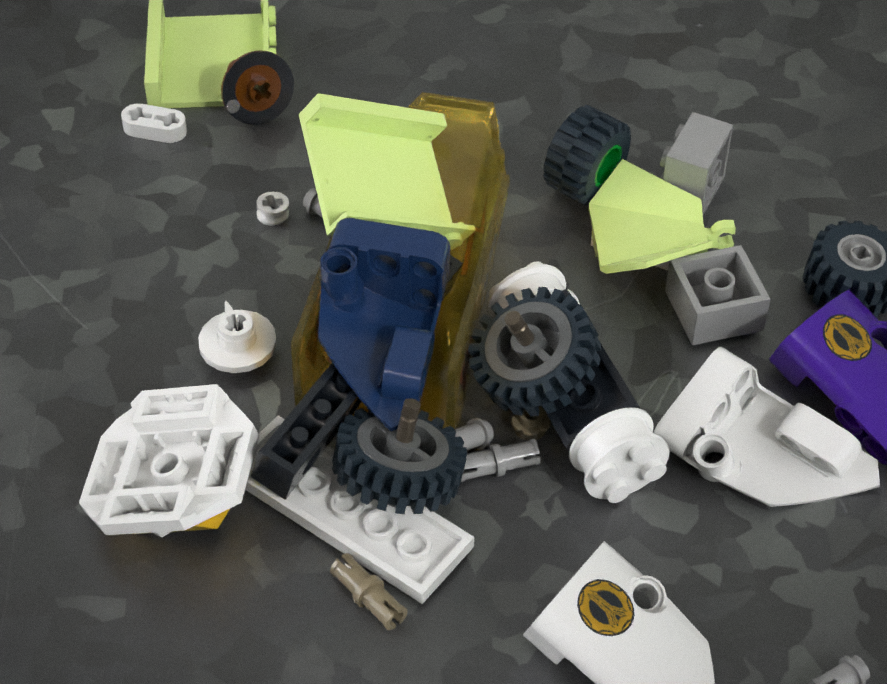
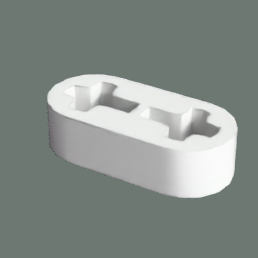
(154, 123)

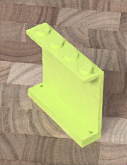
(193, 52)
(377, 165)

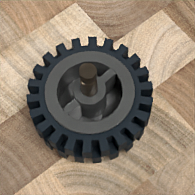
(534, 351)
(399, 467)

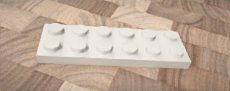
(402, 549)

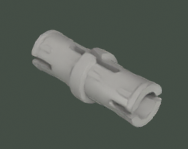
(501, 459)

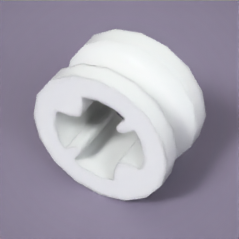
(266, 214)

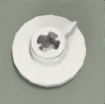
(237, 340)

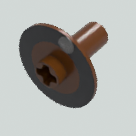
(257, 87)

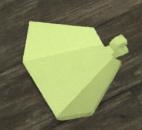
(648, 222)

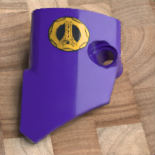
(846, 363)

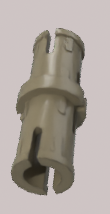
(368, 591)

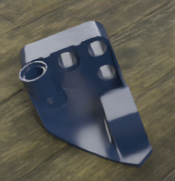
(382, 310)

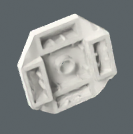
(171, 463)

